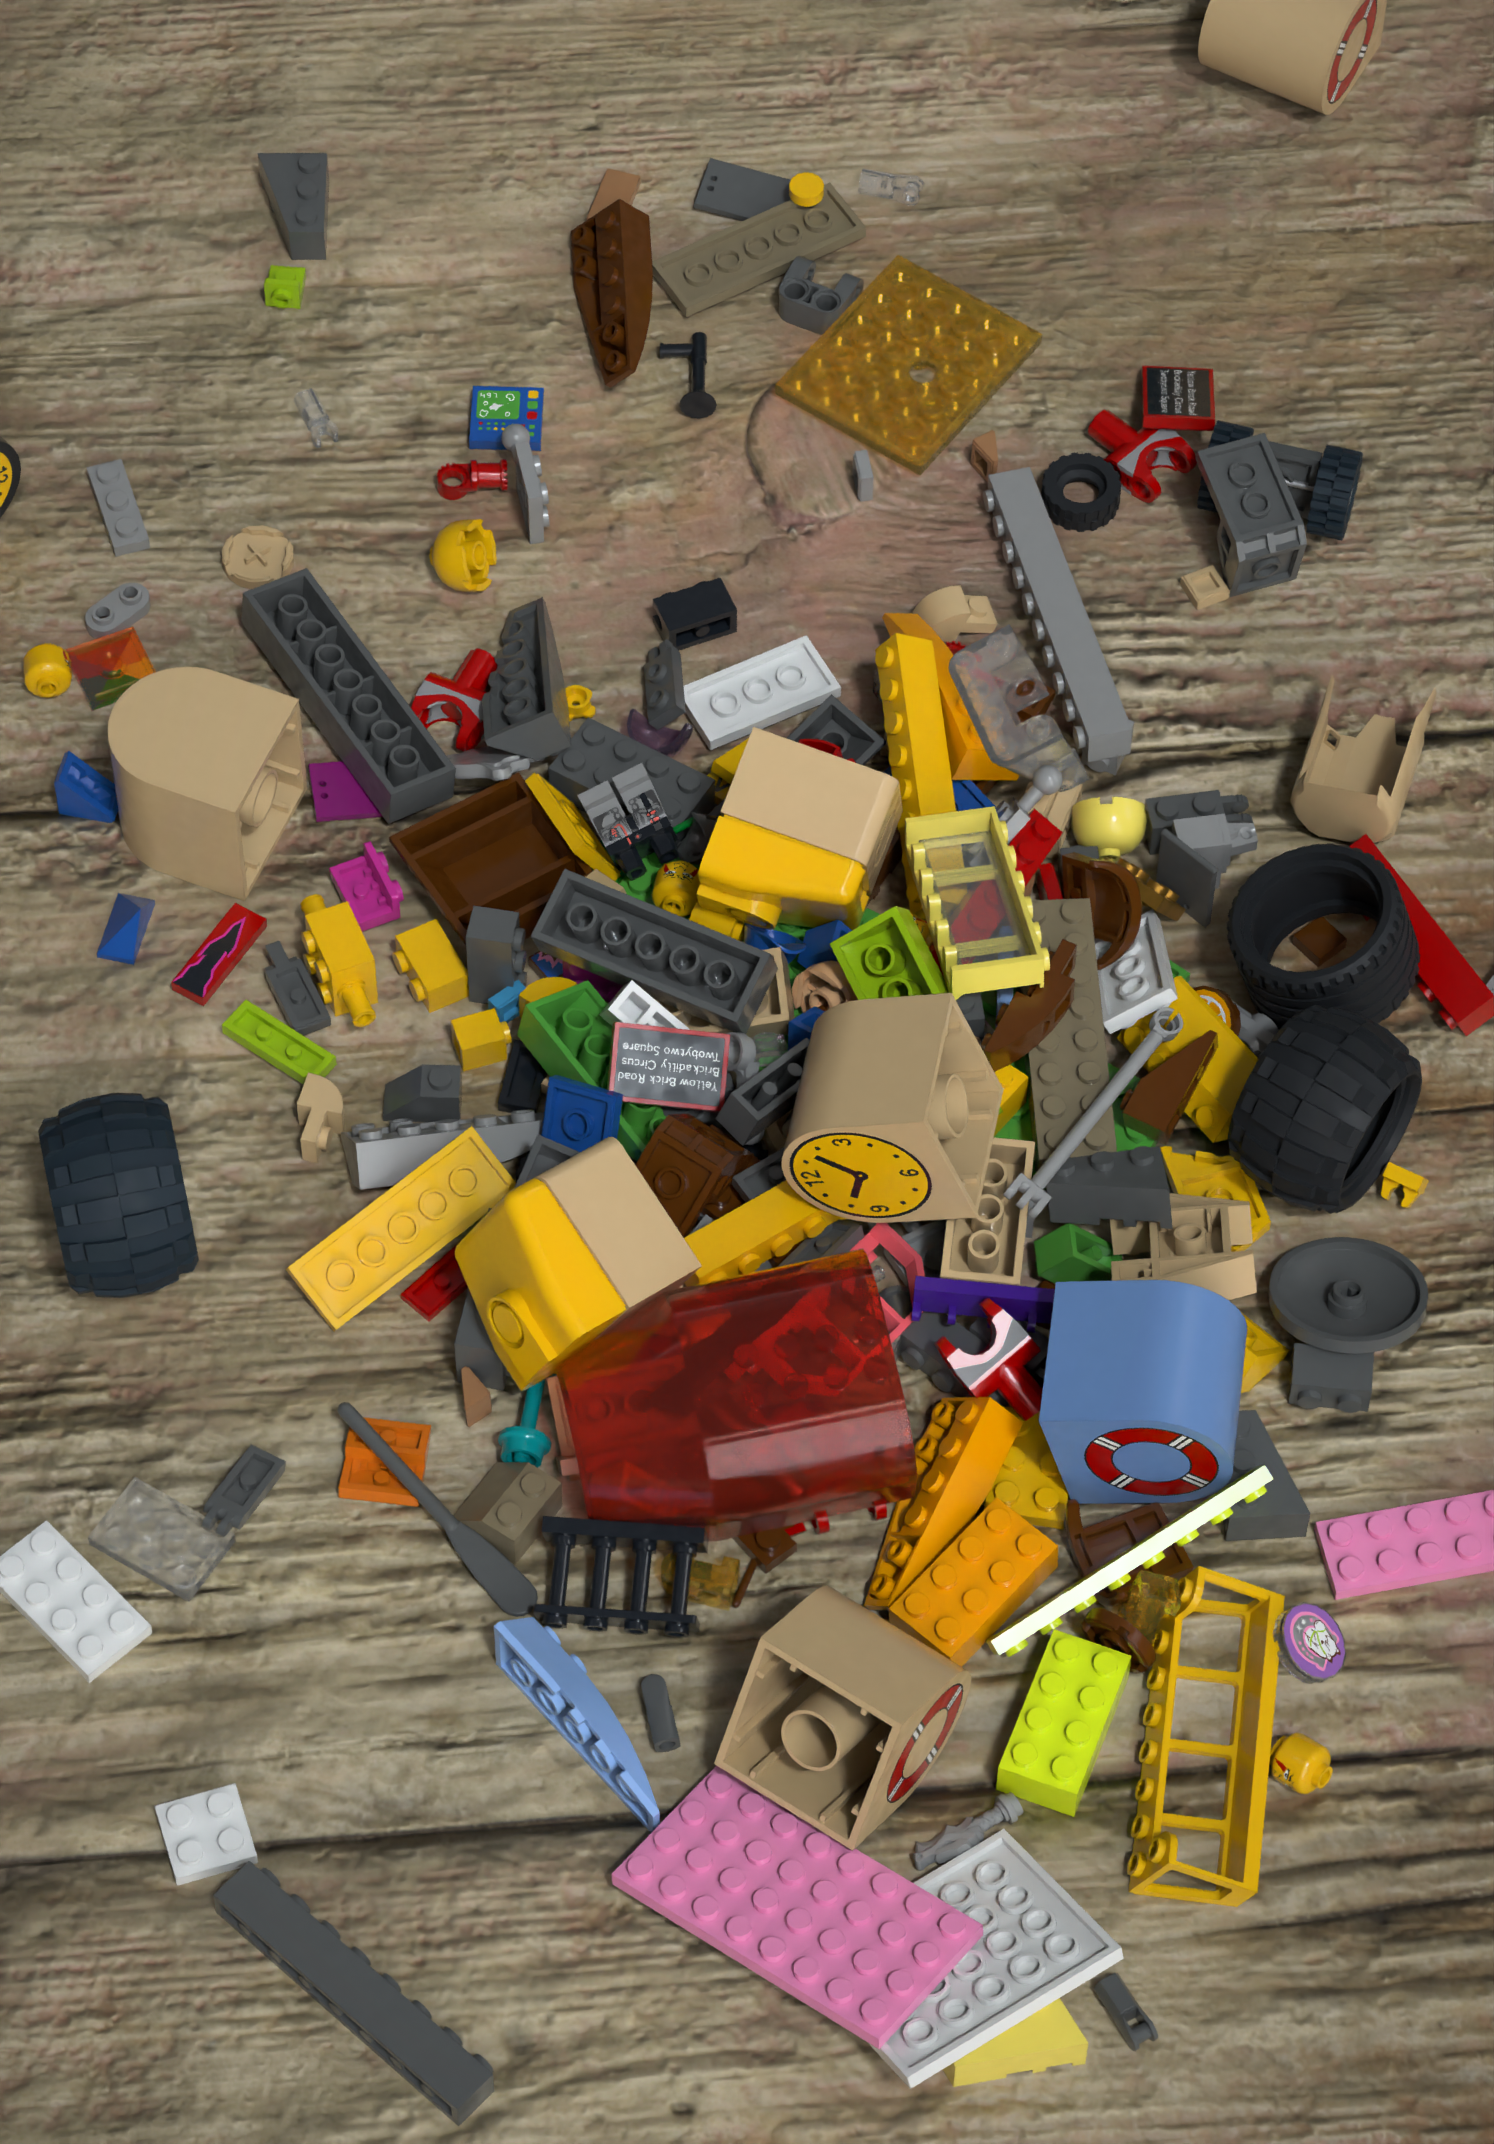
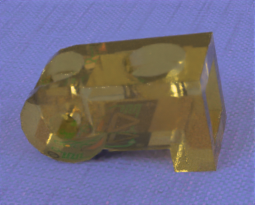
(709, 1583)
(1149, 1600)

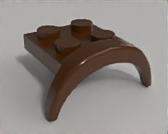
(1113, 901)
(1106, 1540)

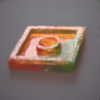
(109, 666)

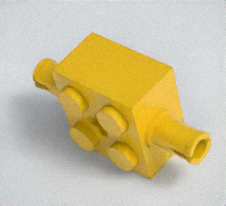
(339, 959)

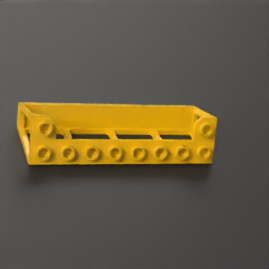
(1246, 1755)

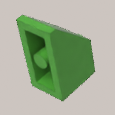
(1074, 1256)

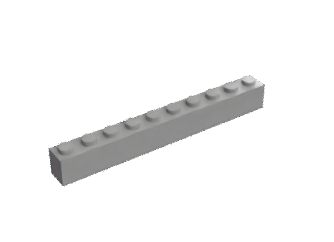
(1057, 615)

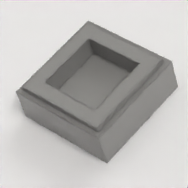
(862, 475)

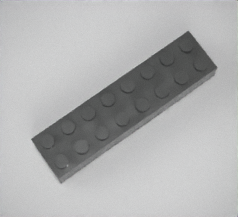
(348, 695)

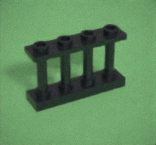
(604, 1538)

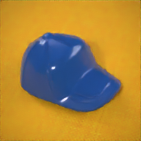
(768, 939)

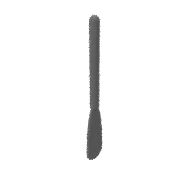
(487, 1564)

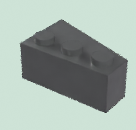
(1111, 1186)

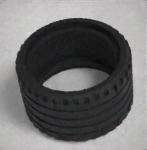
(1312, 885)

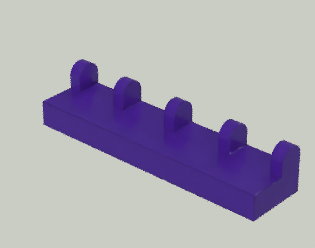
(964, 1297)

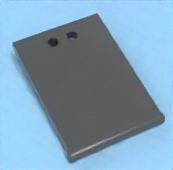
(739, 191)
(1188, 876)

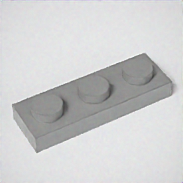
(118, 507)

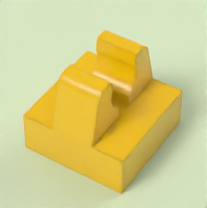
(1412, 1184)

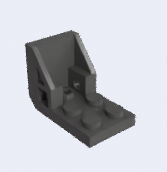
(1259, 524)

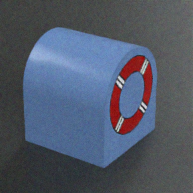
(1142, 1390)

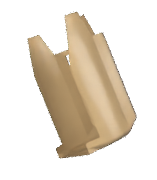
(1360, 781)

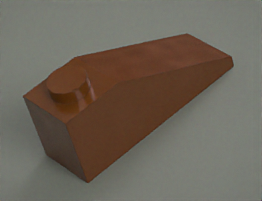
(1166, 1091)

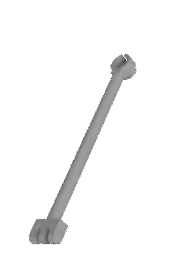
(1034, 1188)

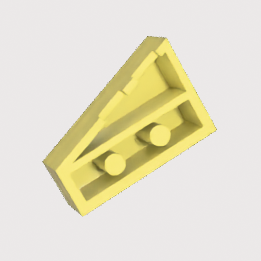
(1033, 2044)

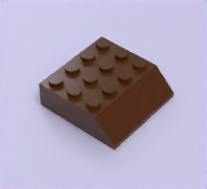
(489, 854)

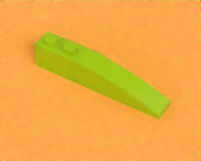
(889, 958)

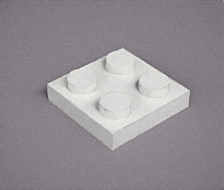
(206, 1834)

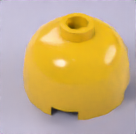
(464, 555)

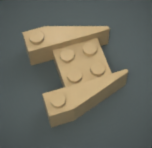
(1194, 1250)

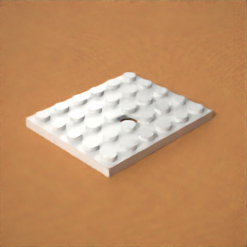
(1029, 1955)

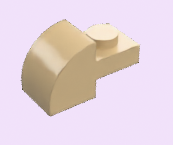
(953, 612)
(321, 1113)

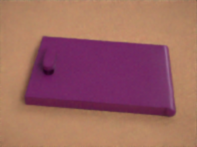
(341, 796)

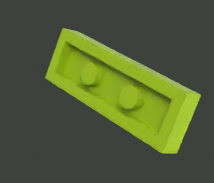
(277, 1043)

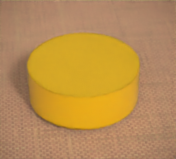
(806, 189)

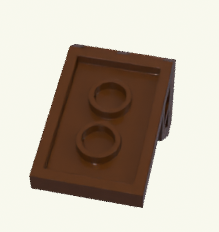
(690, 1167)

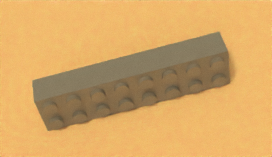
(1071, 1061)

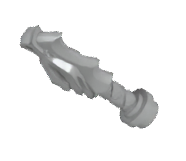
(962, 1837)

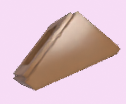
(984, 454)
(476, 1397)

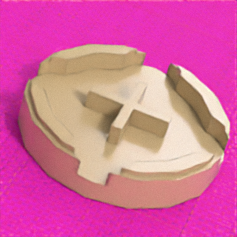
(257, 556)

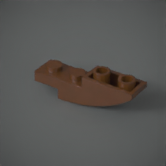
(1033, 1015)

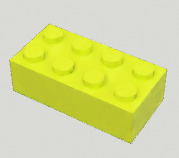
(1063, 1722)

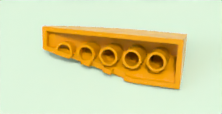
(965, 750)

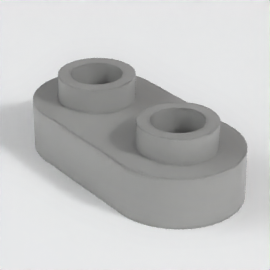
(119, 608)

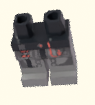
(640, 832)

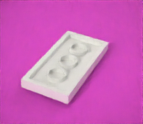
(759, 692)
(1139, 979)
(69, 1602)

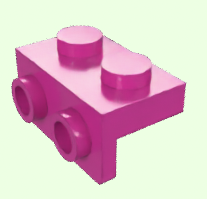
(368, 888)

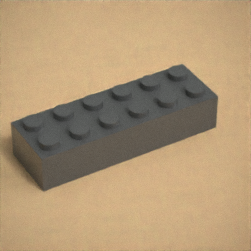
(655, 949)

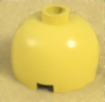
(1110, 827)

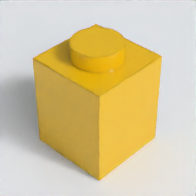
(480, 1039)

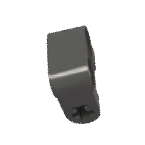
(812, 304)

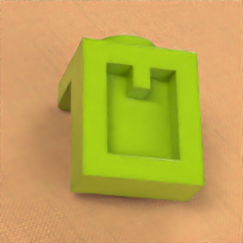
(284, 286)

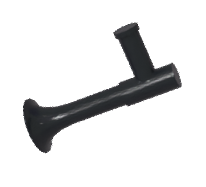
(696, 403)

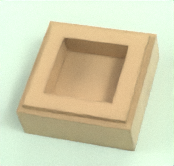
(1204, 587)

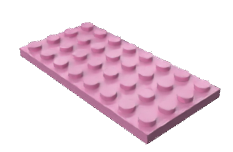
(798, 1906)

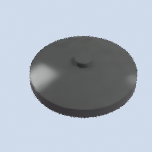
(1348, 1295)

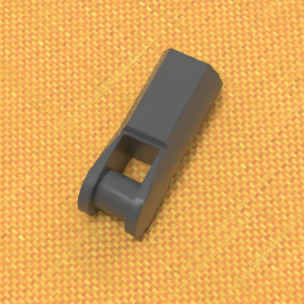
(660, 1714)
(1124, 2008)

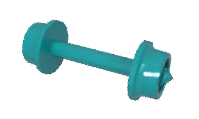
(525, 1442)

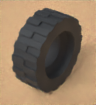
(1081, 469)

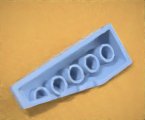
(575, 1708)

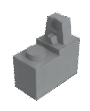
(1216, 839)

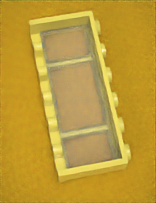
(975, 901)

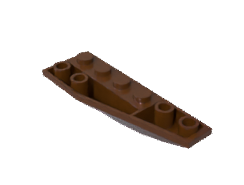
(614, 285)

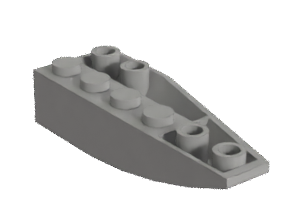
(390, 1153)

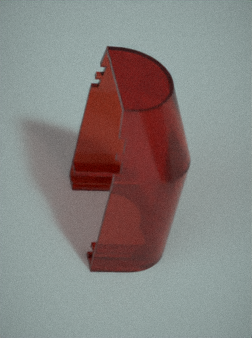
(743, 1404)

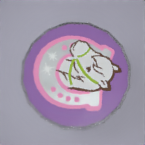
(1309, 1643)

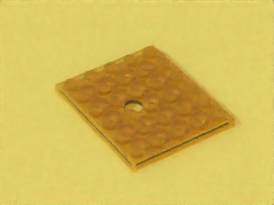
(900, 323)

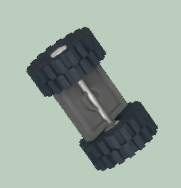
(1319, 485)

